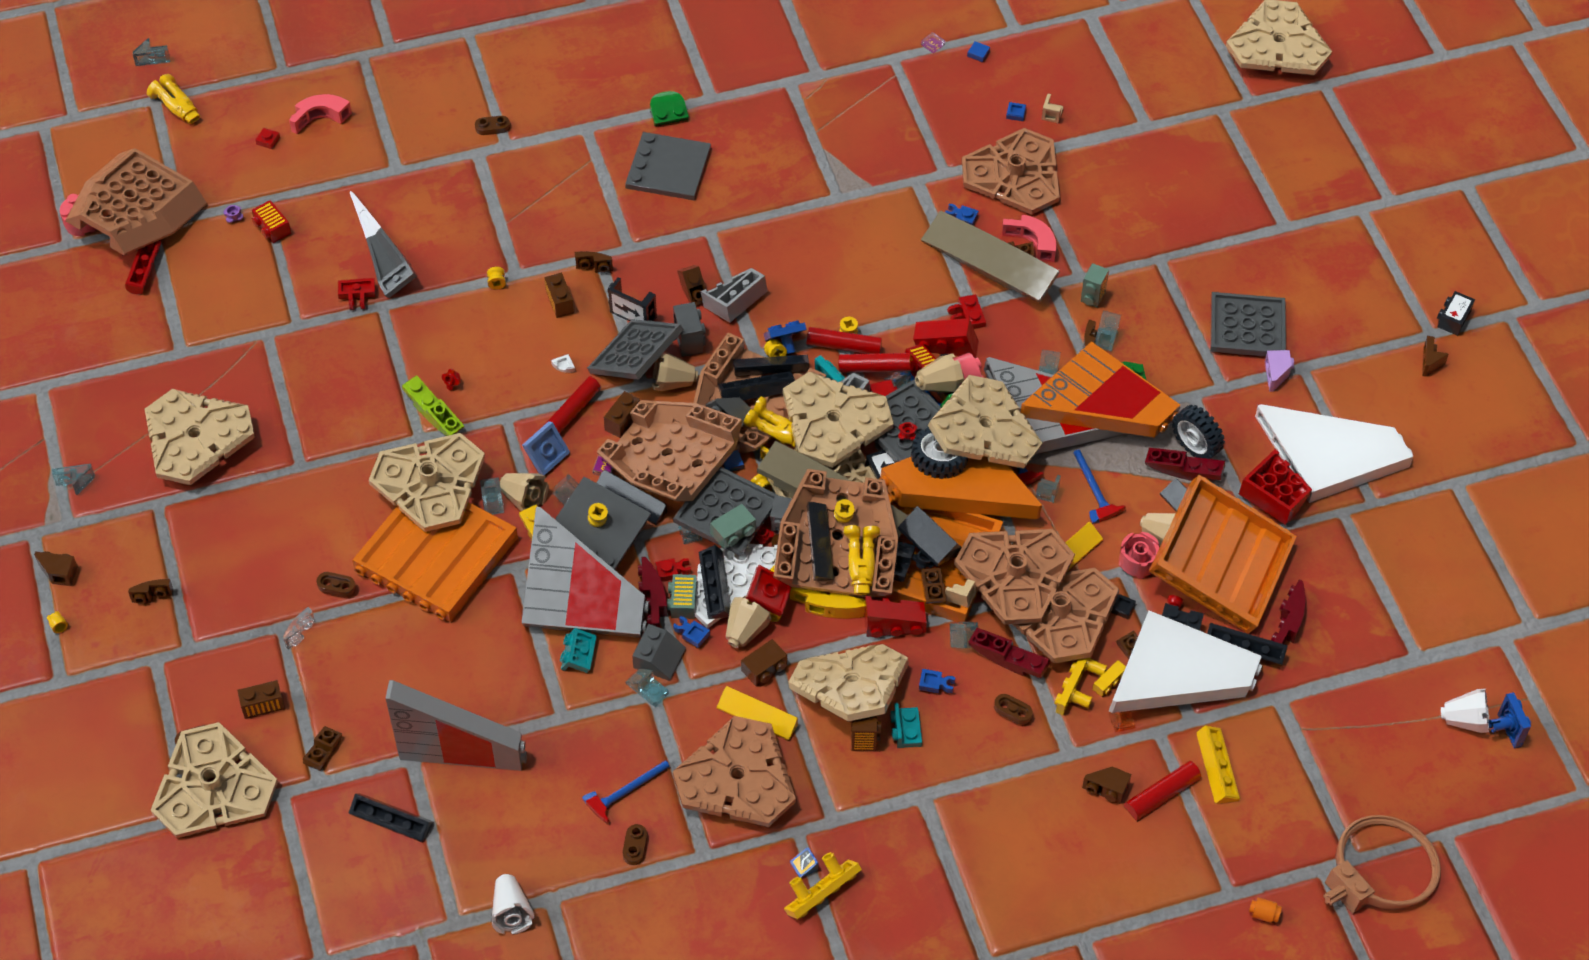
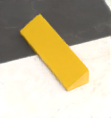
(1083, 542)
(744, 706)
(1217, 765)

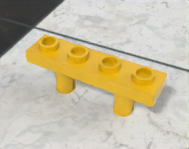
(1070, 694)
(830, 884)

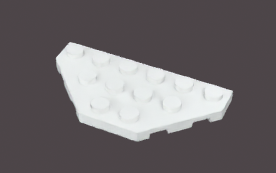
(738, 574)

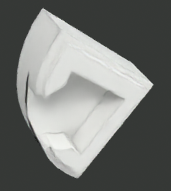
(563, 364)

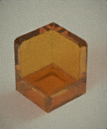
(1122, 721)

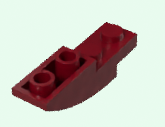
(1182, 466)
(653, 590)
(1291, 614)
(1005, 654)

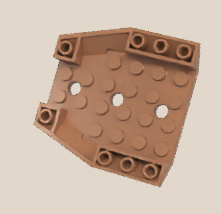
(155, 211)
(721, 370)
(684, 429)
(871, 507)

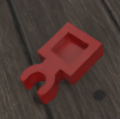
(668, 567)

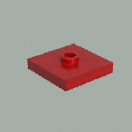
(768, 591)

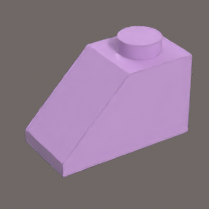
(1278, 367)

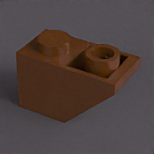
(692, 283)
(57, 567)
(1108, 783)

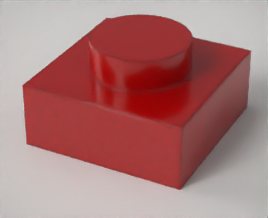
(267, 138)

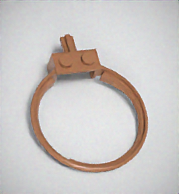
(1353, 889)

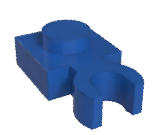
(964, 213)
(692, 633)
(933, 680)

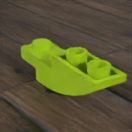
(431, 408)

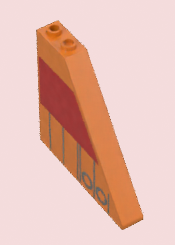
(1102, 395)

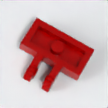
(356, 289)
(968, 308)

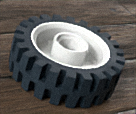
(1198, 432)
(931, 458)

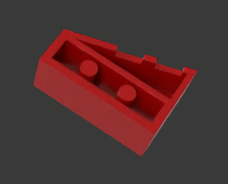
(947, 336)
(894, 618)

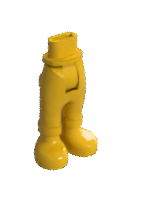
(180, 105)
(772, 423)
(860, 569)

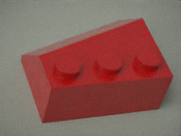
(1275, 488)

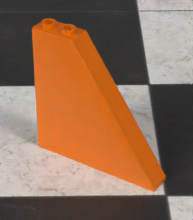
(978, 489)

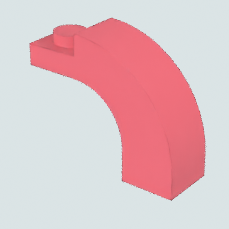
(319, 107)
(1034, 231)

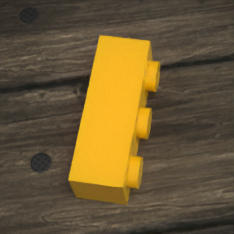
(1109, 679)

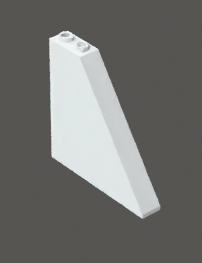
(1333, 451)
(1182, 667)

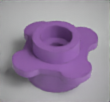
(233, 213)

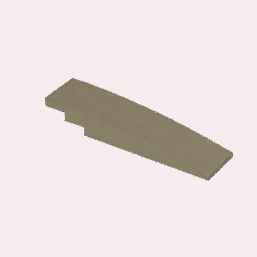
(990, 256)
(788, 468)

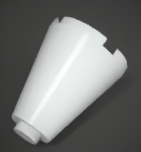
(510, 906)

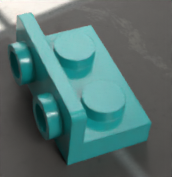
(828, 368)
(578, 650)
(907, 727)

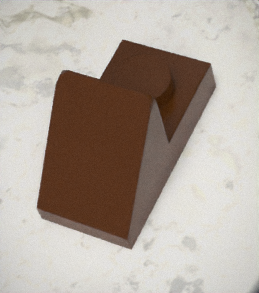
(1431, 358)

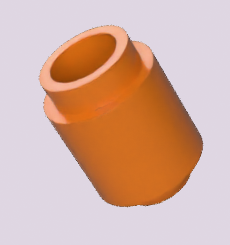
(1265, 910)

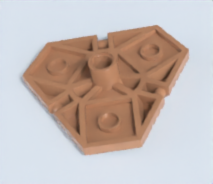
(1020, 170)
(1016, 571)
(1074, 616)
(742, 751)

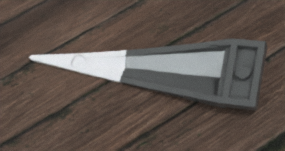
(390, 265)

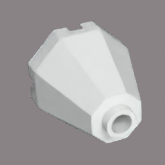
(1468, 711)

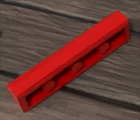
(141, 268)
(844, 341)
(876, 362)
(575, 403)
(1163, 790)

